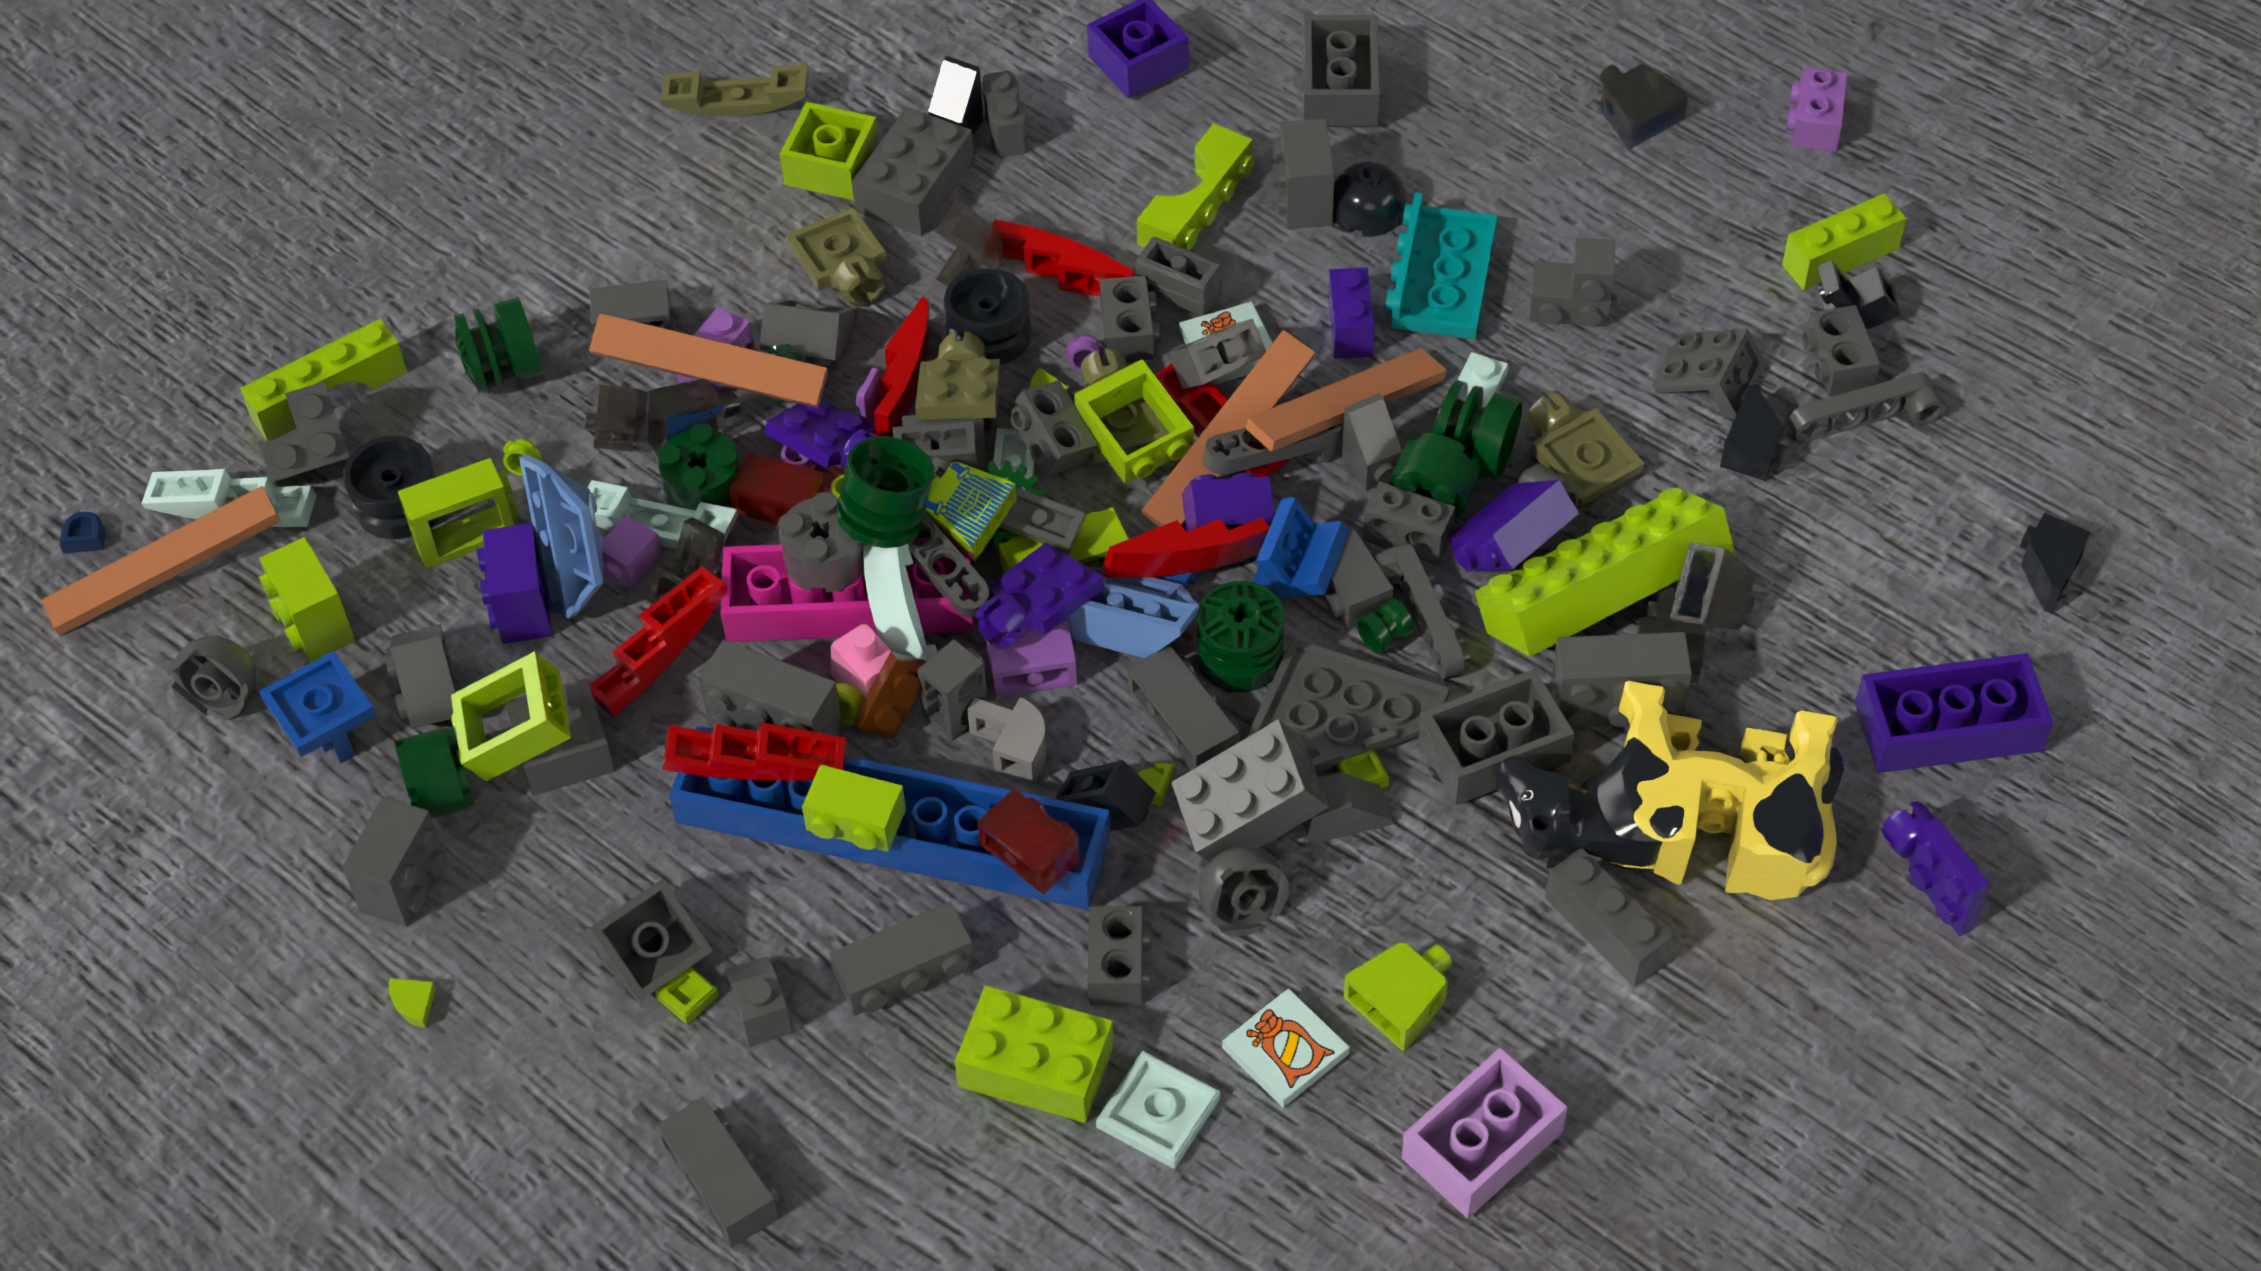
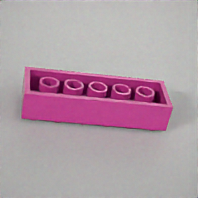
(770, 606)

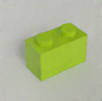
(853, 808)

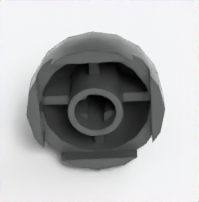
(213, 676)
(1242, 890)

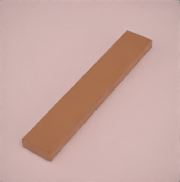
(708, 360)
(1257, 393)
(1326, 406)
(160, 560)

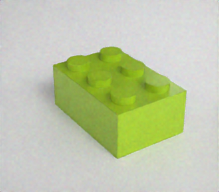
(1034, 1054)

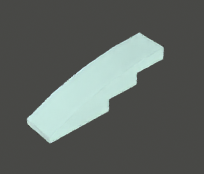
(203, 491)

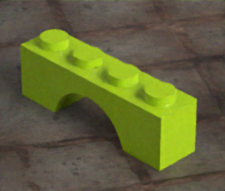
(1220, 162)
(363, 356)

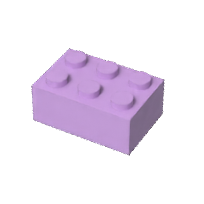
(1483, 1132)

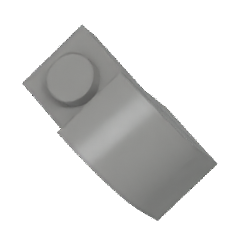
(1018, 737)

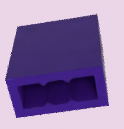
(1512, 526)

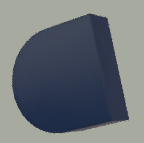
(82, 533)

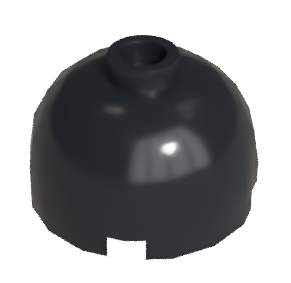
(1368, 199)

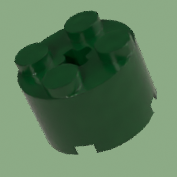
(698, 468)
(1437, 470)
(434, 773)

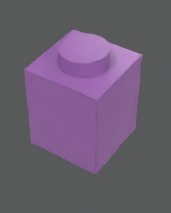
(630, 552)

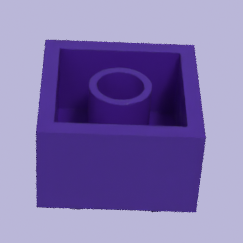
(1138, 47)
(514, 584)

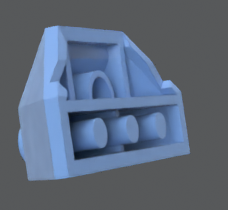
(564, 536)
(1133, 615)

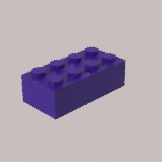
(1953, 712)

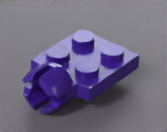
(819, 433)
(1036, 595)
(1938, 866)

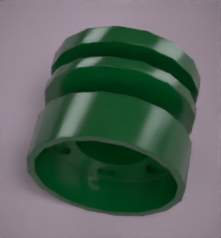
(497, 345)
(1483, 430)
(884, 492)
(1240, 636)

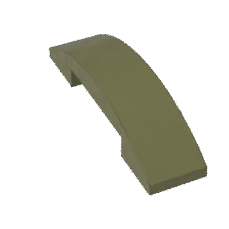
(735, 97)

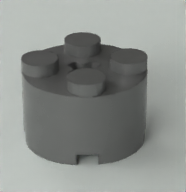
(817, 548)

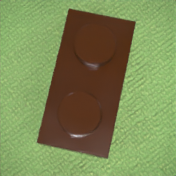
(890, 696)

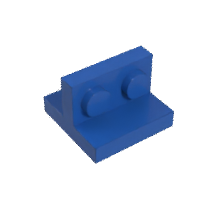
(1298, 553)
(319, 707)

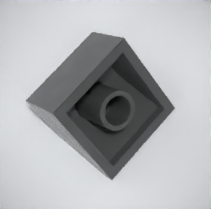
(809, 327)
(648, 940)

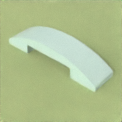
(667, 520)
(893, 601)

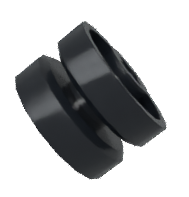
(993, 308)
(375, 477)

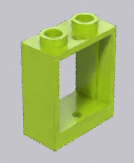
(1120, 390)
(449, 494)
(543, 731)

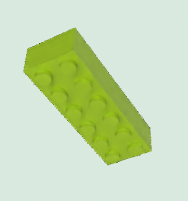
(1600, 571)

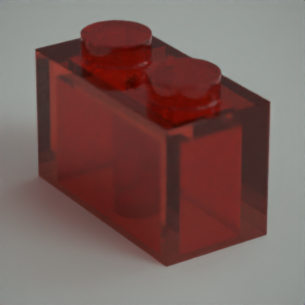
(770, 487)
(1029, 840)

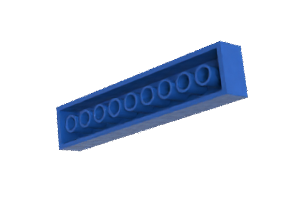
(933, 838)

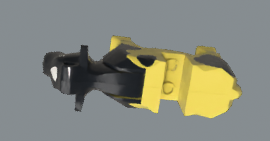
(1661, 789)

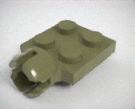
(841, 255)
(958, 382)
(1131, 425)
(1581, 447)

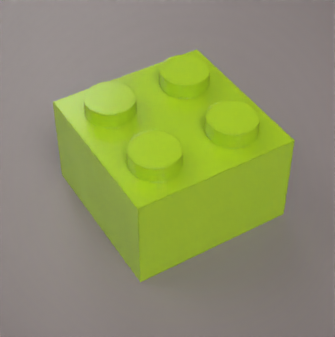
(828, 149)
(305, 600)

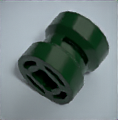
(1386, 625)

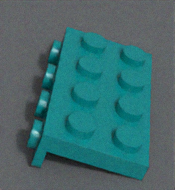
(1441, 270)

